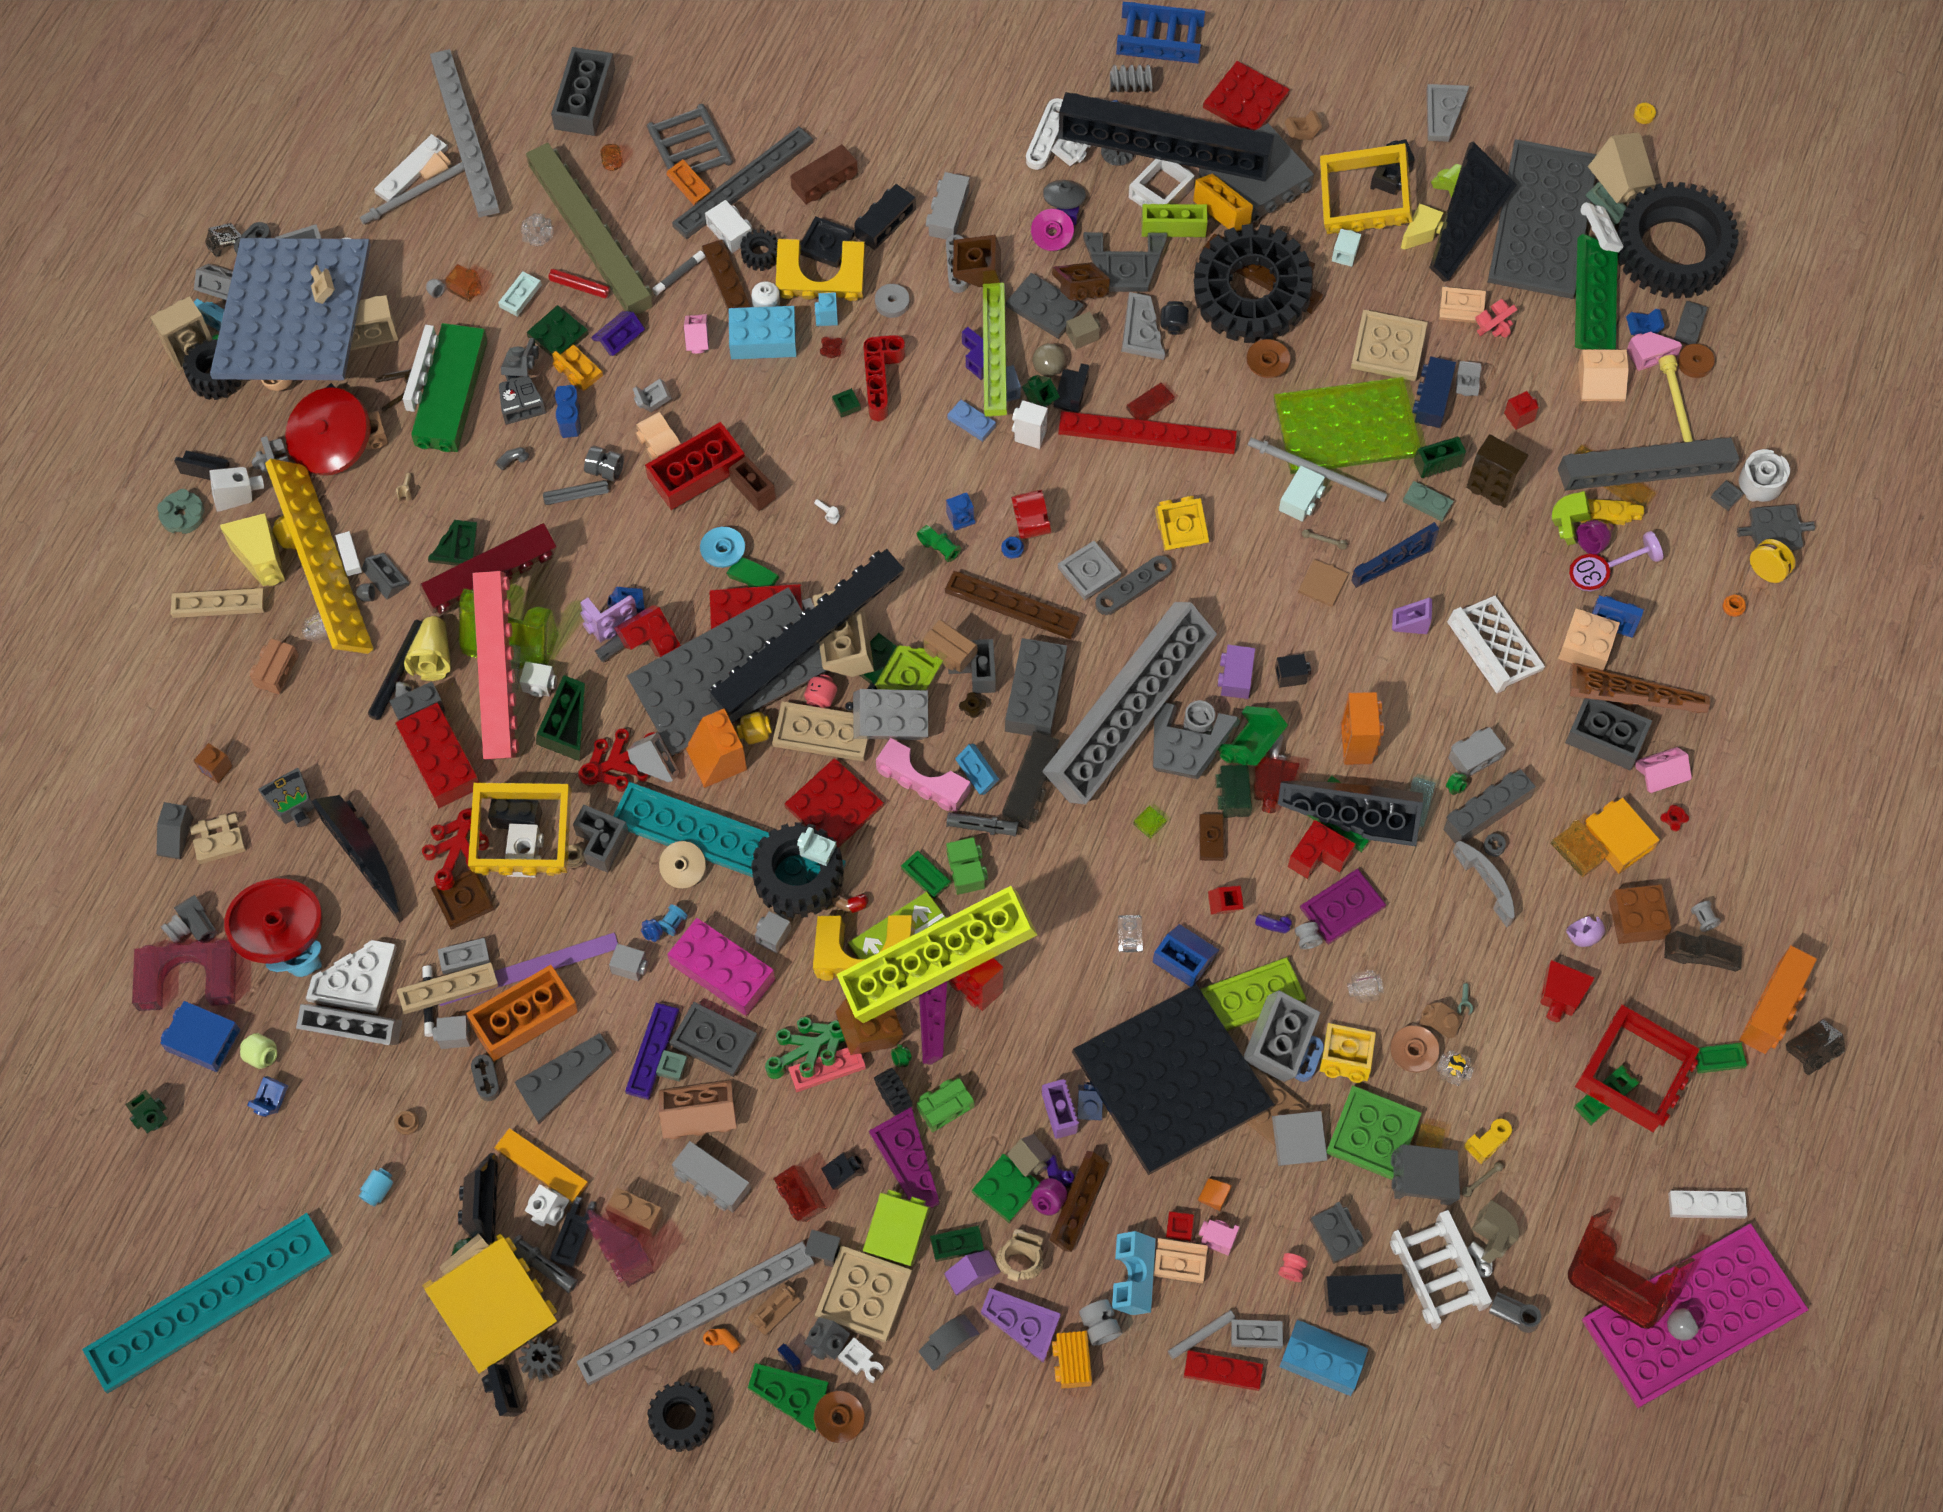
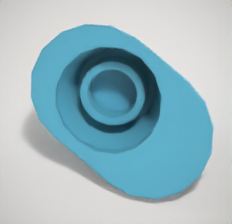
(302, 964)

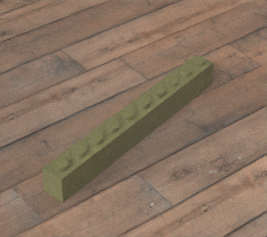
(589, 229)

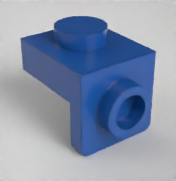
(1644, 323)
(268, 1097)

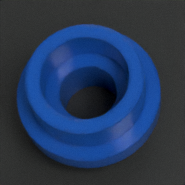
(1012, 542)
(651, 930)

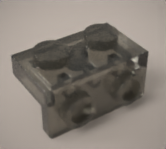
(1817, 1046)

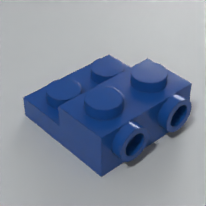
(1626, 614)

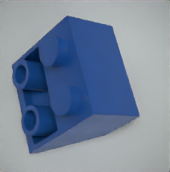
(1184, 955)

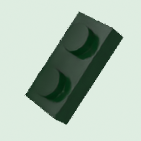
(956, 1243)

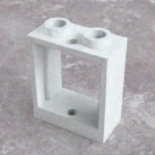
(1143, 195)

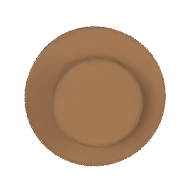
(406, 1122)

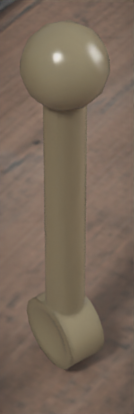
(1341, 544)
(1467, 1191)

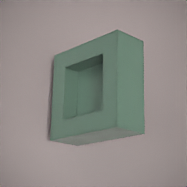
(671, 1065)

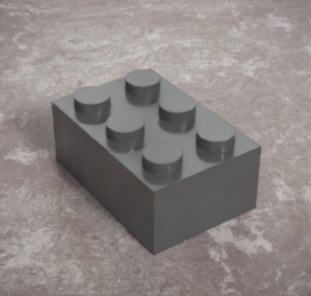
(1608, 732)

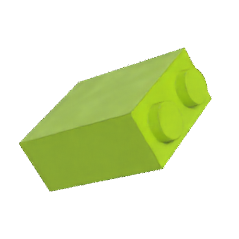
(897, 1227)

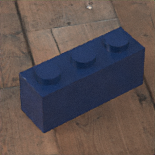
(1433, 392)

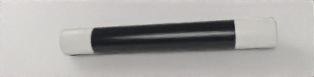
(428, 1012)

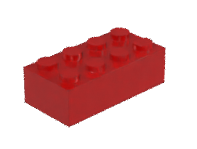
(694, 465)
(731, 602)
(437, 755)

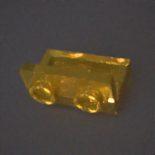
(1580, 848)

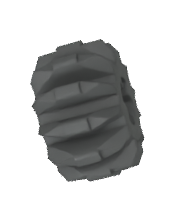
(547, 1351)

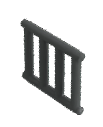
(709, 126)

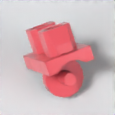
(1502, 311)

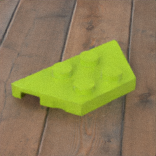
(908, 670)

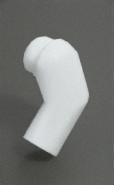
(1483, 1268)

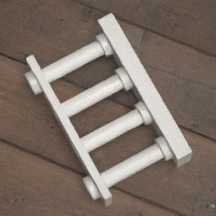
(1454, 1250)

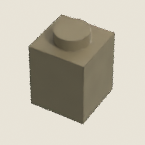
(1083, 330)
(1030, 1155)

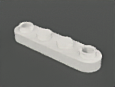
(1045, 136)

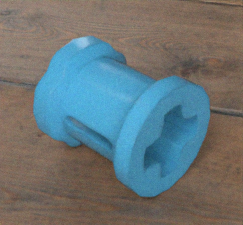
(672, 919)

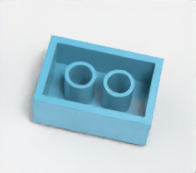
(762, 332)

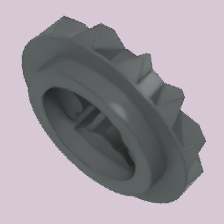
(1111, 157)

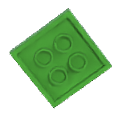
(1371, 1131)

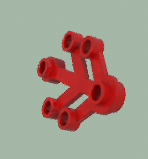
(615, 762)
(455, 845)

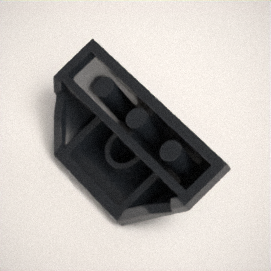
(480, 1200)

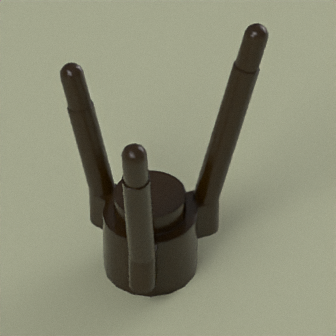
(391, 376)

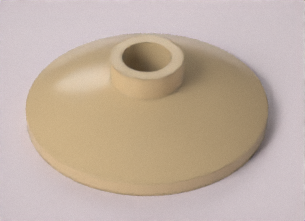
(693, 867)

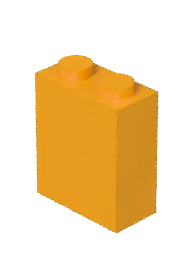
(1622, 834)

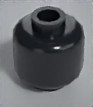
(1174, 317)

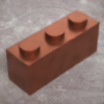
(824, 174)

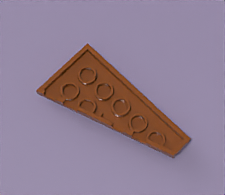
(1610, 686)

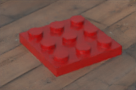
(1246, 97)
(834, 802)

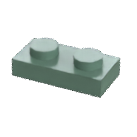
(1428, 501)

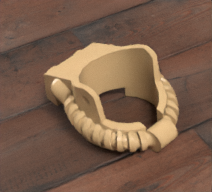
(1024, 1244)

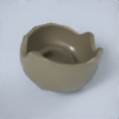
(1049, 359)

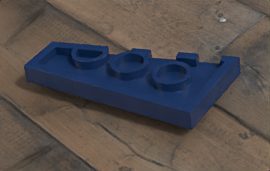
(1398, 555)

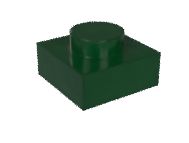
(846, 403)

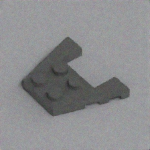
(1126, 269)
(1187, 751)

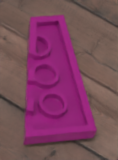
(933, 1022)
(904, 1154)

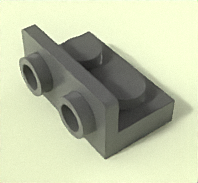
(520, 360)
(1337, 1232)

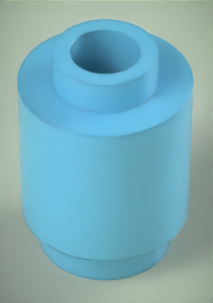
(376, 1187)

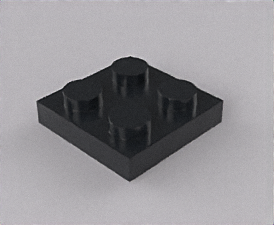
(825, 241)

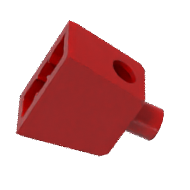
(1563, 990)

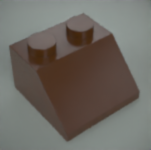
(977, 260)

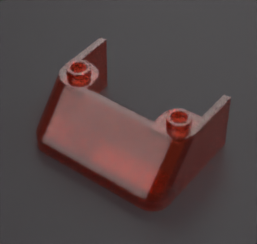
(1617, 1286)

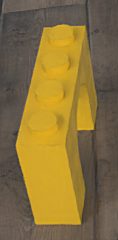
(846, 284)
(829, 943)

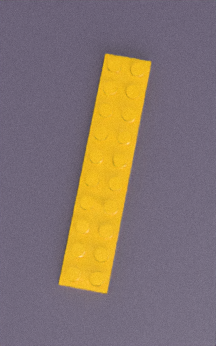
(319, 557)

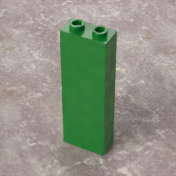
(449, 388)

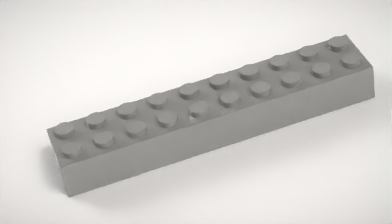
(1129, 703)

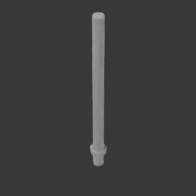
(376, 212)
(1295, 460)

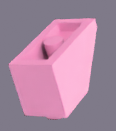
(696, 333)
(1649, 348)

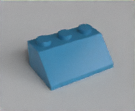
(1324, 1358)

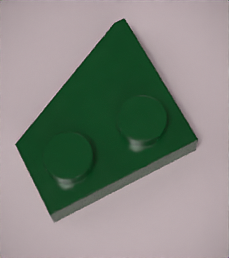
(456, 544)

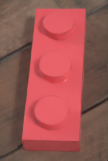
(844, 1065)

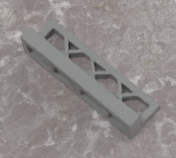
(213, 280)

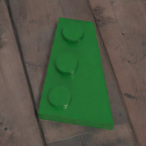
(788, 1392)

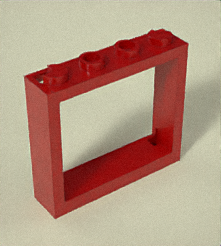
(1660, 1038)

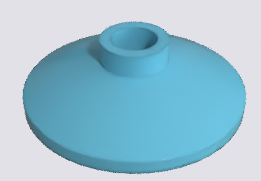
(719, 539)

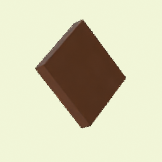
(464, 900)

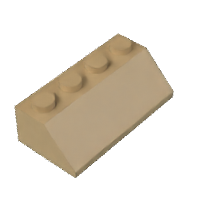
(848, 647)

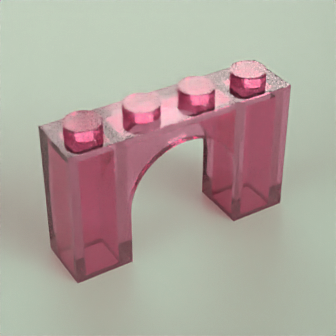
(155, 963)

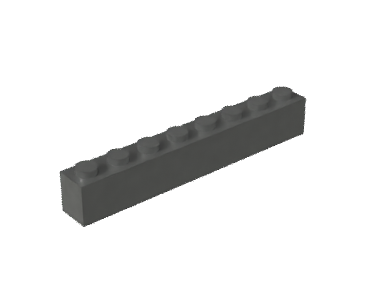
(1648, 463)

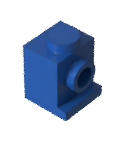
(960, 511)

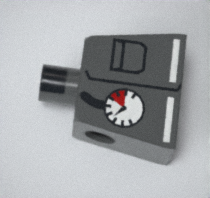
(519, 399)

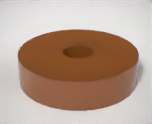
(1696, 352)

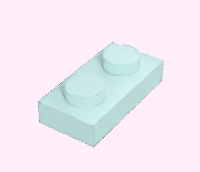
(519, 293)

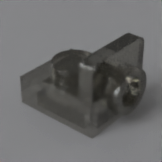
(220, 237)

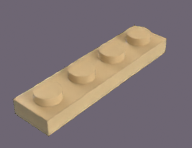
(217, 603)
(447, 988)

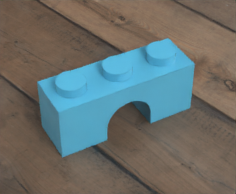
(1138, 1255)

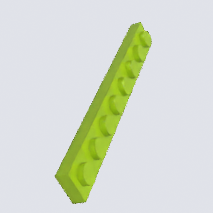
(994, 350)

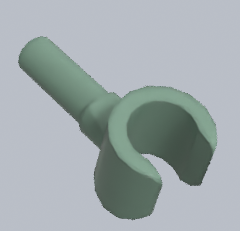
(1465, 1000)

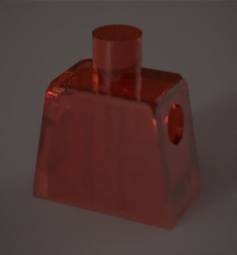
(1268, 778)

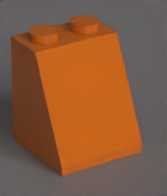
(716, 749)

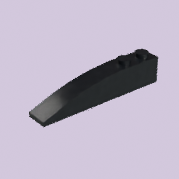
(1363, 809)
(359, 846)

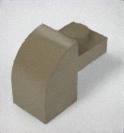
(1498, 1227)

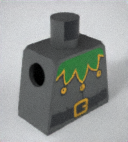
(289, 798)

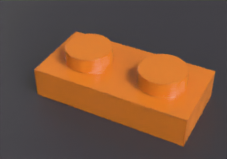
(688, 182)

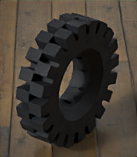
(1252, 316)

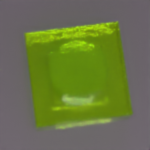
(1150, 822)

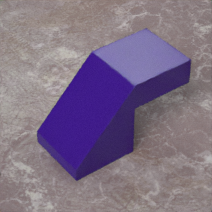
(975, 358)

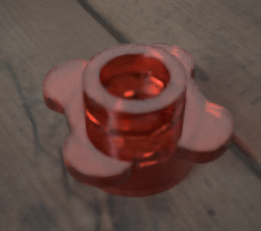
(831, 352)

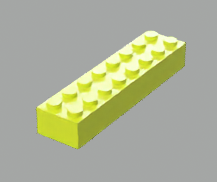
(936, 954)

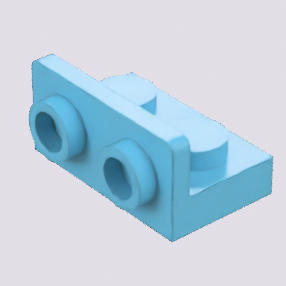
(211, 313)

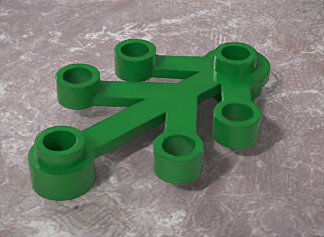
(808, 1045)

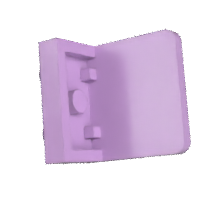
(603, 623)

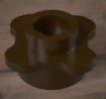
(971, 711)

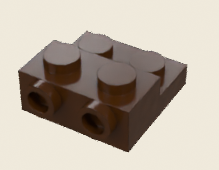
(1081, 281)

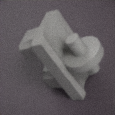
(271, 449)

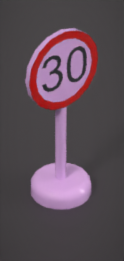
(1592, 572)

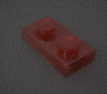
(1150, 402)

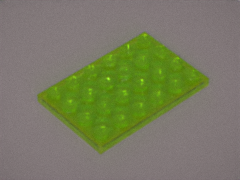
(1348, 424)

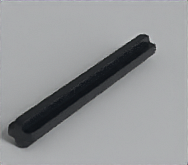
(393, 675)

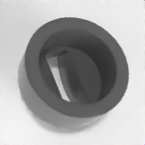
(366, 592)

